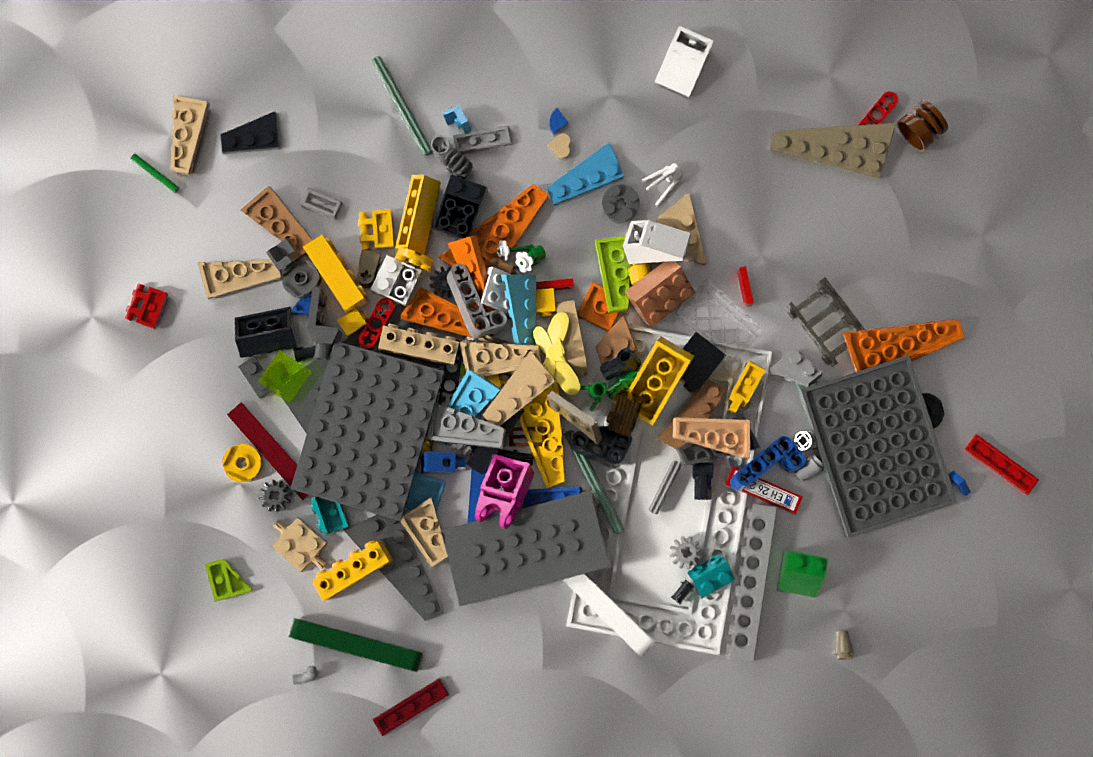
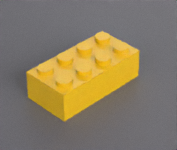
(333, 271)
(659, 378)

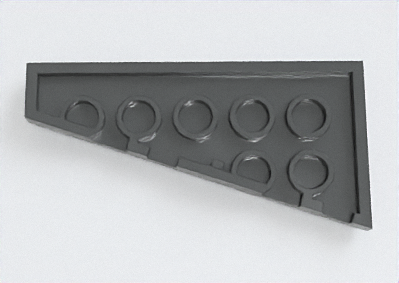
(406, 568)

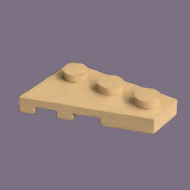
(426, 532)

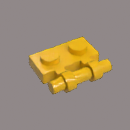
(382, 229)

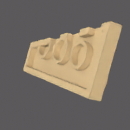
(188, 124)

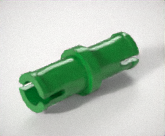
(622, 384)

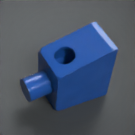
(432, 463)

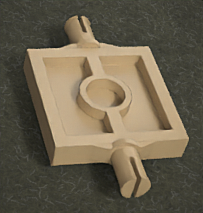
(299, 544)

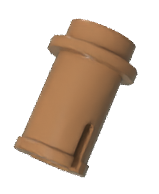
(504, 266)

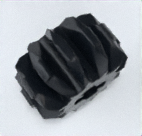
(438, 285)

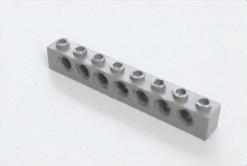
(767, 515)

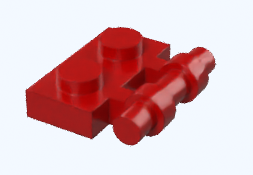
(151, 307)

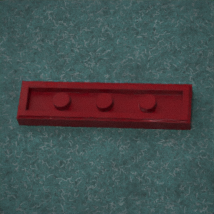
(410, 707)

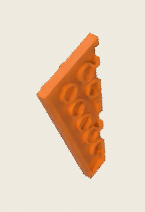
(505, 225)
(886, 344)

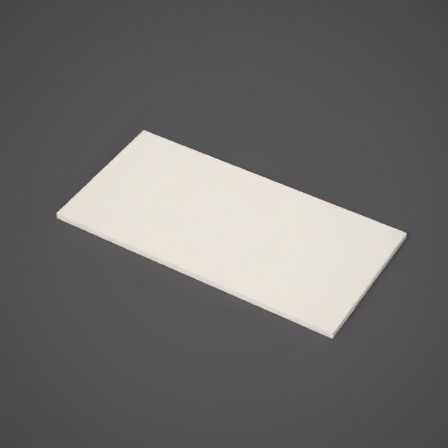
(639, 558)

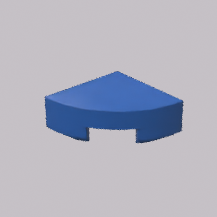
(557, 121)
(302, 307)
(963, 487)

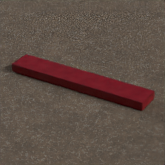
(265, 444)

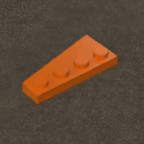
(467, 252)

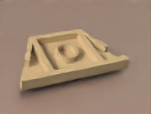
(683, 218)

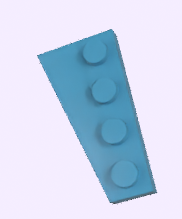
(589, 175)

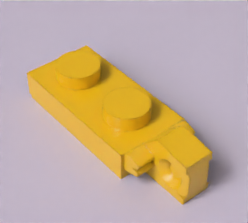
(745, 386)

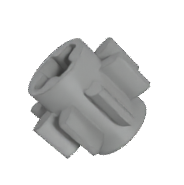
(461, 449)

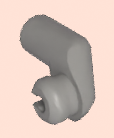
(305, 677)

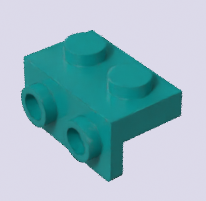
(330, 515)
(711, 575)

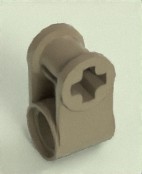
(368, 265)

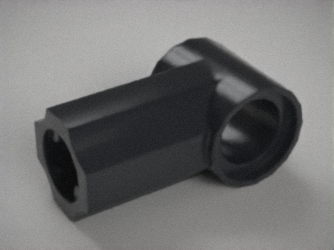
(625, 361)
(702, 477)

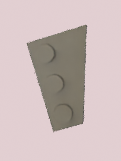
(575, 416)

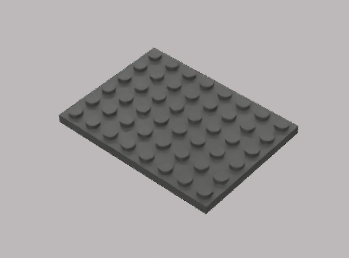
(367, 430)
(878, 446)

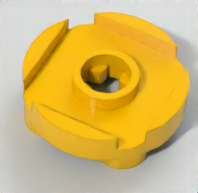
(413, 259)
(236, 453)

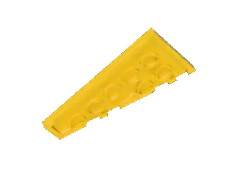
(550, 457)

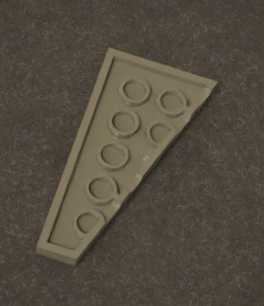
(846, 147)

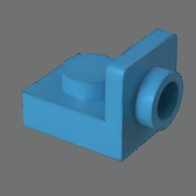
(456, 116)

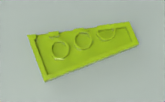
(614, 272)

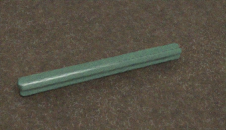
(401, 105)
(596, 487)

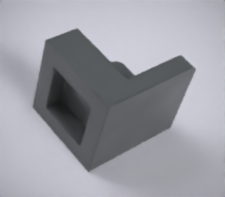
(283, 254)

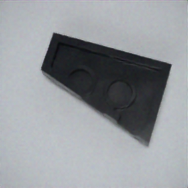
(252, 136)

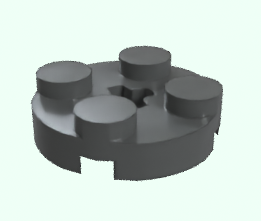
(626, 212)
(304, 288)

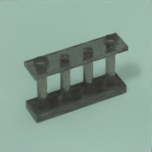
(836, 305)

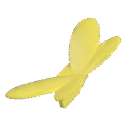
(555, 362)

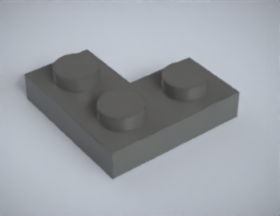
(253, 371)

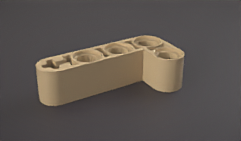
(573, 341)

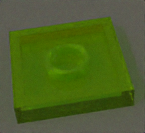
(284, 376)

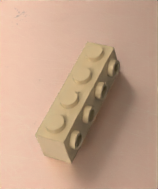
(418, 346)

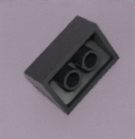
(265, 332)

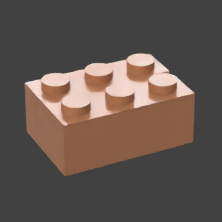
(660, 292)

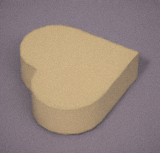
(560, 146)

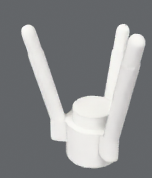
(670, 173)

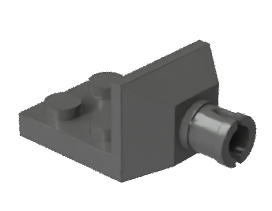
(321, 336)

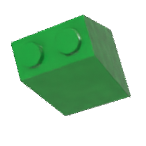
(801, 573)

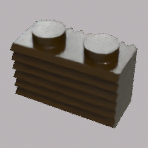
(625, 412)

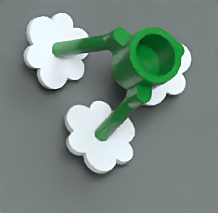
(524, 260)
(596, 388)

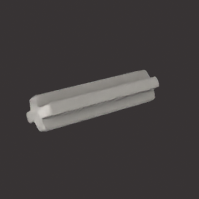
(665, 487)

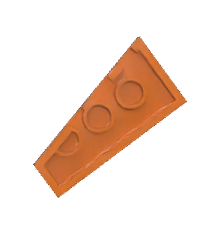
(435, 312)

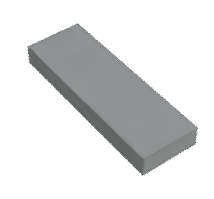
(482, 140)

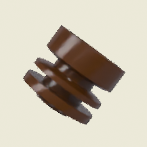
(922, 125)

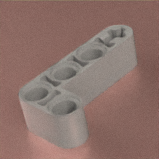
(460, 279)

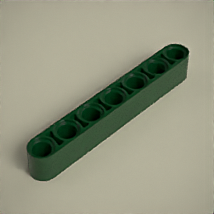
(355, 645)

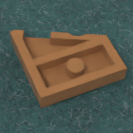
(615, 340)

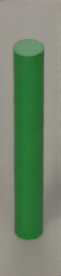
(156, 174)

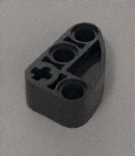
(608, 445)

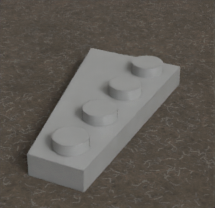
(460, 428)

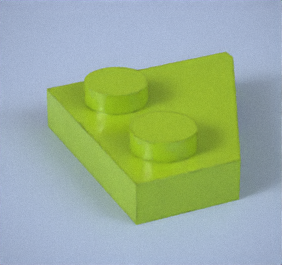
(224, 580)

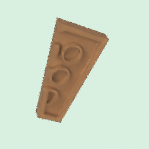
(277, 219)
(700, 406)

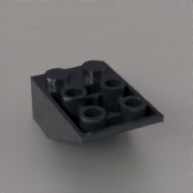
(460, 207)

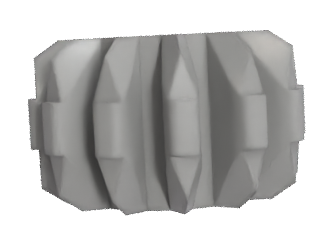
(679, 555)

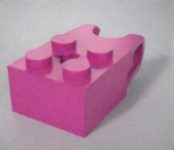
(504, 489)

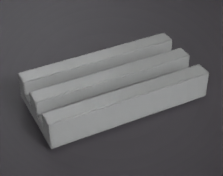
(336, 209)

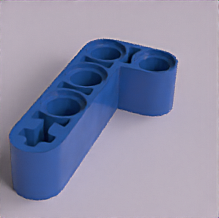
(762, 464)

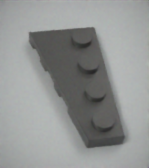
(692, 453)

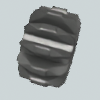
(457, 163)
(278, 489)

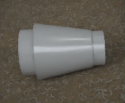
(811, 467)

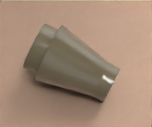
(844, 647)

